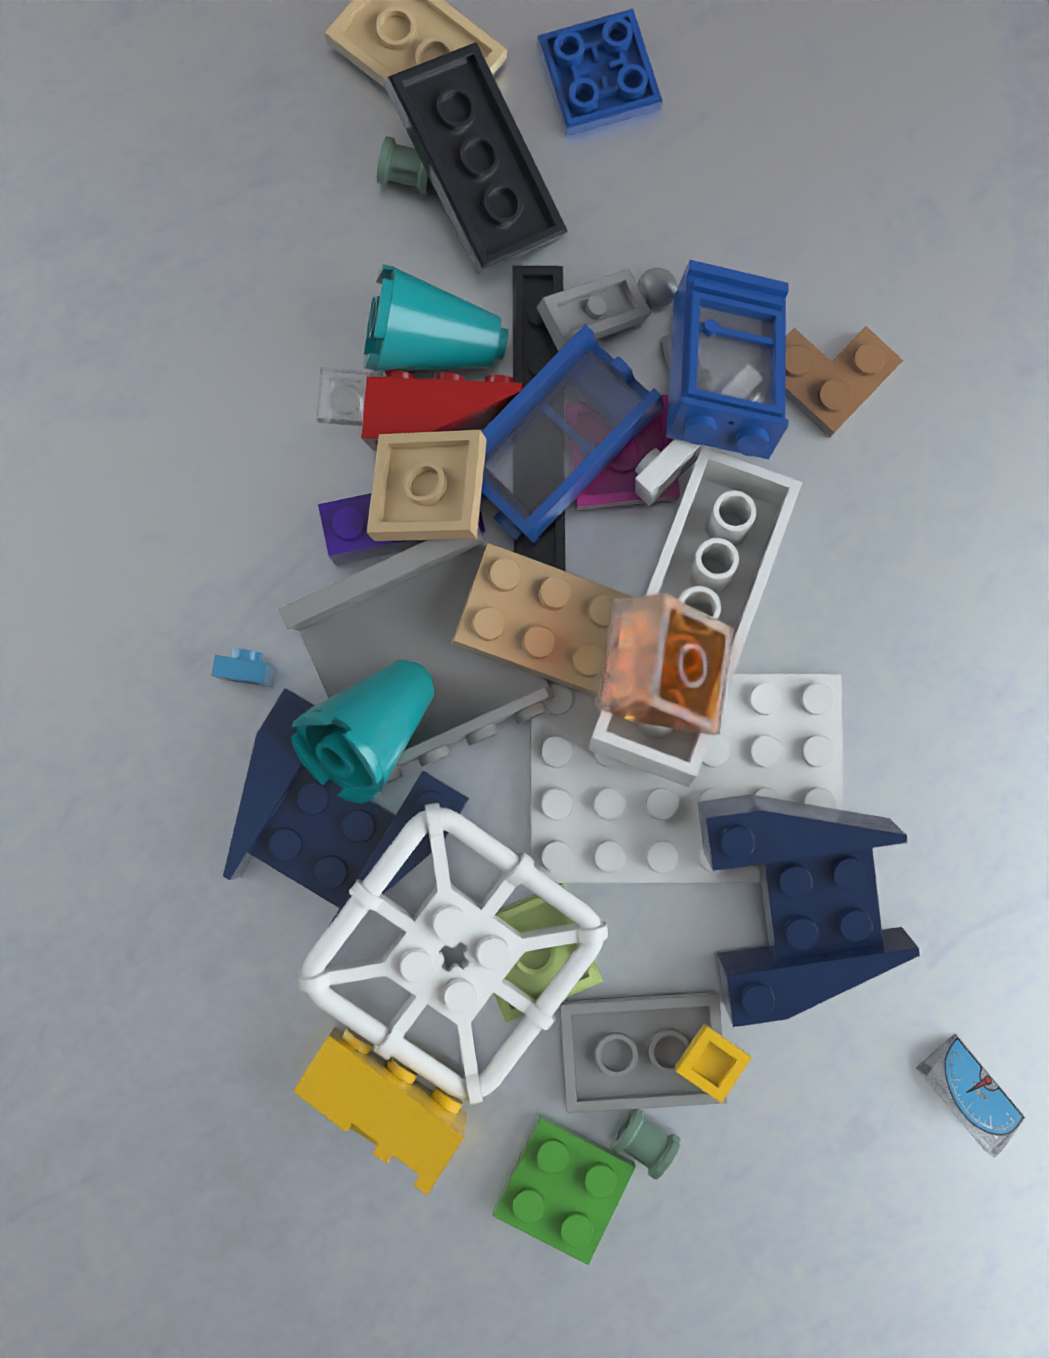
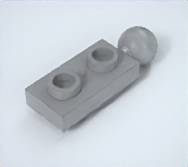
(606, 304)

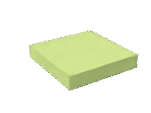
(538, 967)

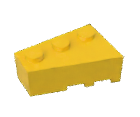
(384, 1105)

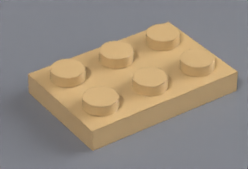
(400, 34)
(537, 619)

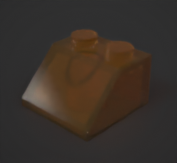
(665, 664)

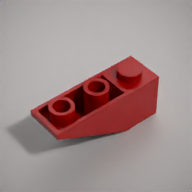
(439, 404)

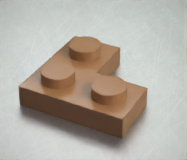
(835, 389)

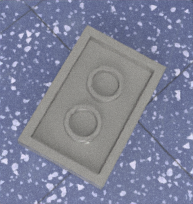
(627, 1049)

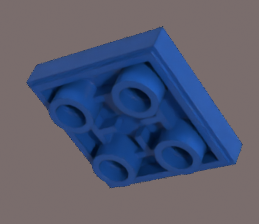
(599, 72)

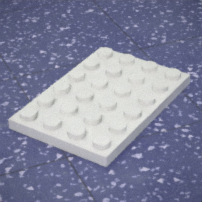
(629, 826)

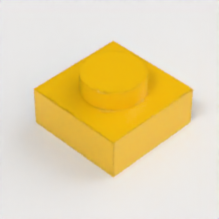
(712, 1063)

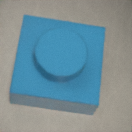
(244, 667)

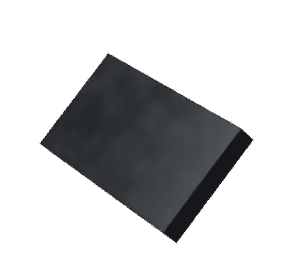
(475, 157)

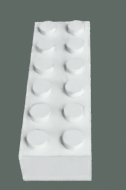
(719, 565)

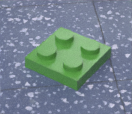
(564, 1189)

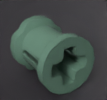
(402, 166)
(645, 1143)

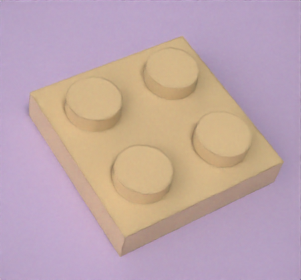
(427, 486)

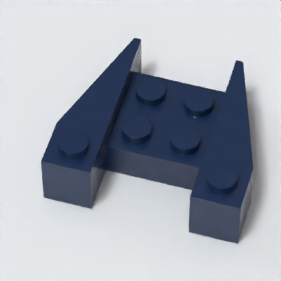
(311, 830)
(815, 900)

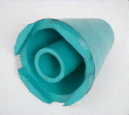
(428, 328)
(364, 729)

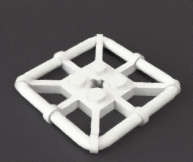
(419, 965)

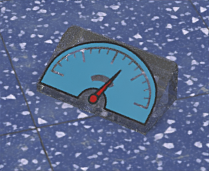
(972, 1095)

